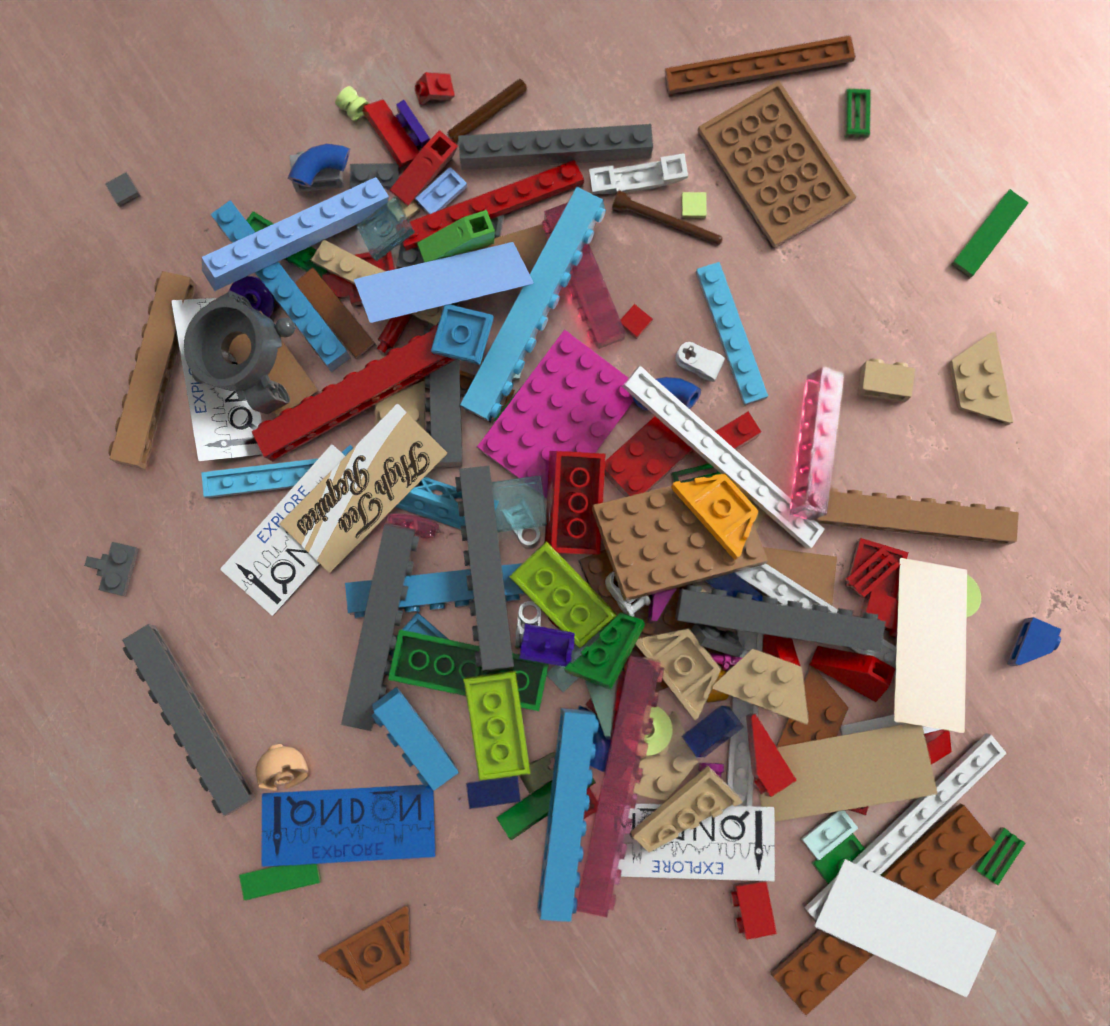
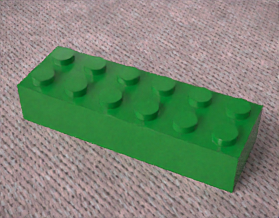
(445, 663)

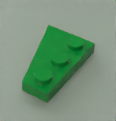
(608, 654)

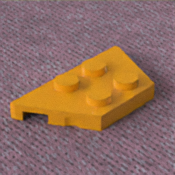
(720, 509)

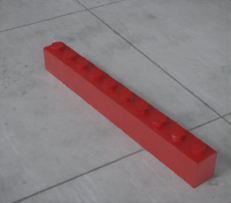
(349, 397)

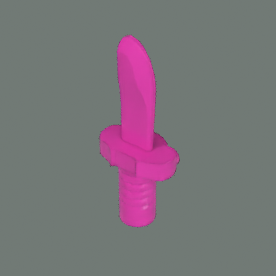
(725, 660)

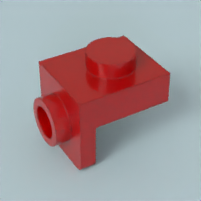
(434, 86)

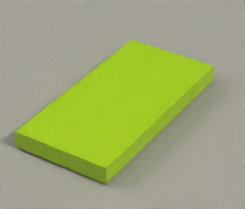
(562, 594)
(497, 725)

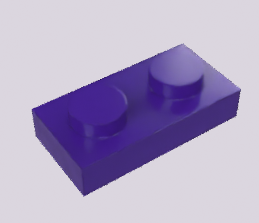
(408, 119)

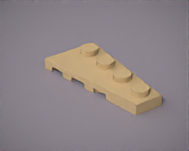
(699, 799)

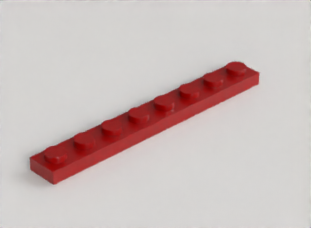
(500, 200)

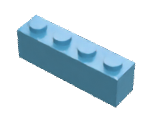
(414, 738)

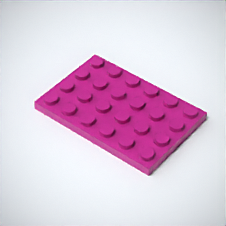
(562, 406)

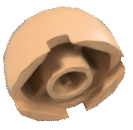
(280, 767)

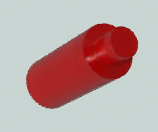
(392, 332)

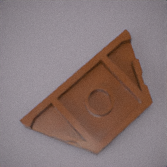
(824, 711)
(373, 951)

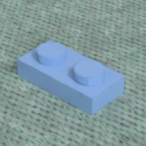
(441, 191)

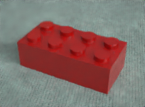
(645, 458)
(572, 490)

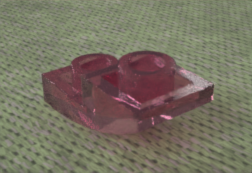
(423, 526)

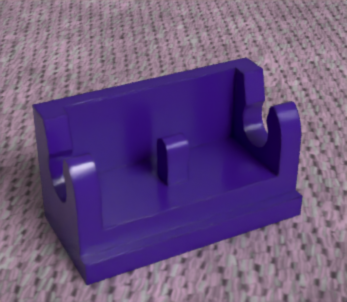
(546, 645)

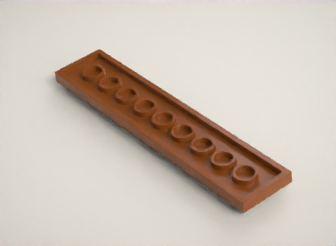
(924, 869)

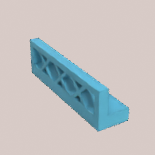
(432, 506)

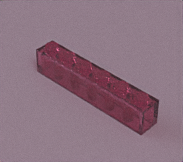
(590, 291)
(816, 444)

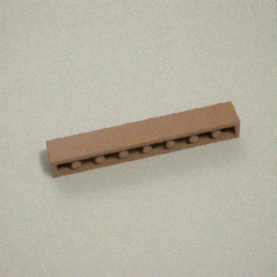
(151, 374)
(921, 517)

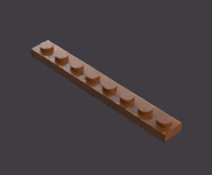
(759, 64)

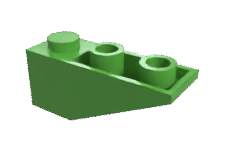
(459, 237)

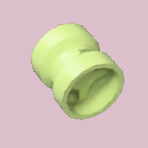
(351, 103)

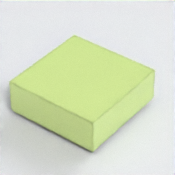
(694, 205)

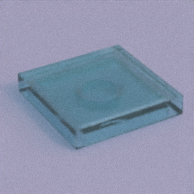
(385, 229)
(519, 503)

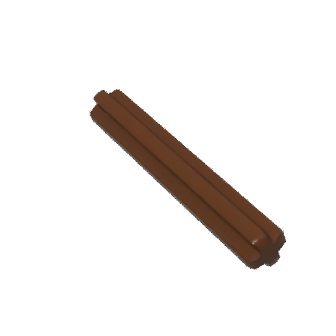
(487, 110)

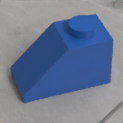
(1034, 641)

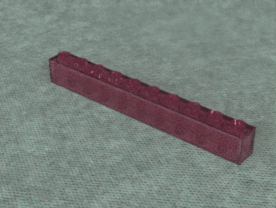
(618, 785)

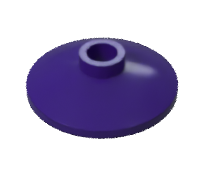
(252, 286)

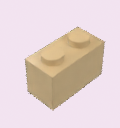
(886, 380)

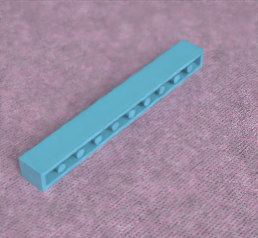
(534, 304)

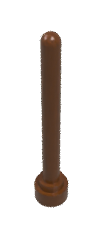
(624, 202)

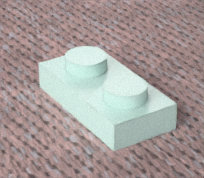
(829, 833)

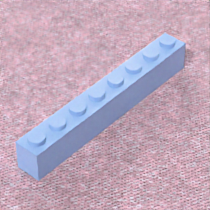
(293, 234)

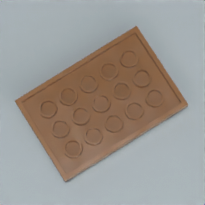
(776, 163)
(663, 545)

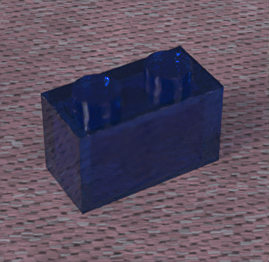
(712, 731)
(493, 792)

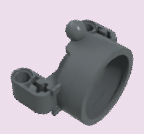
(208, 346)

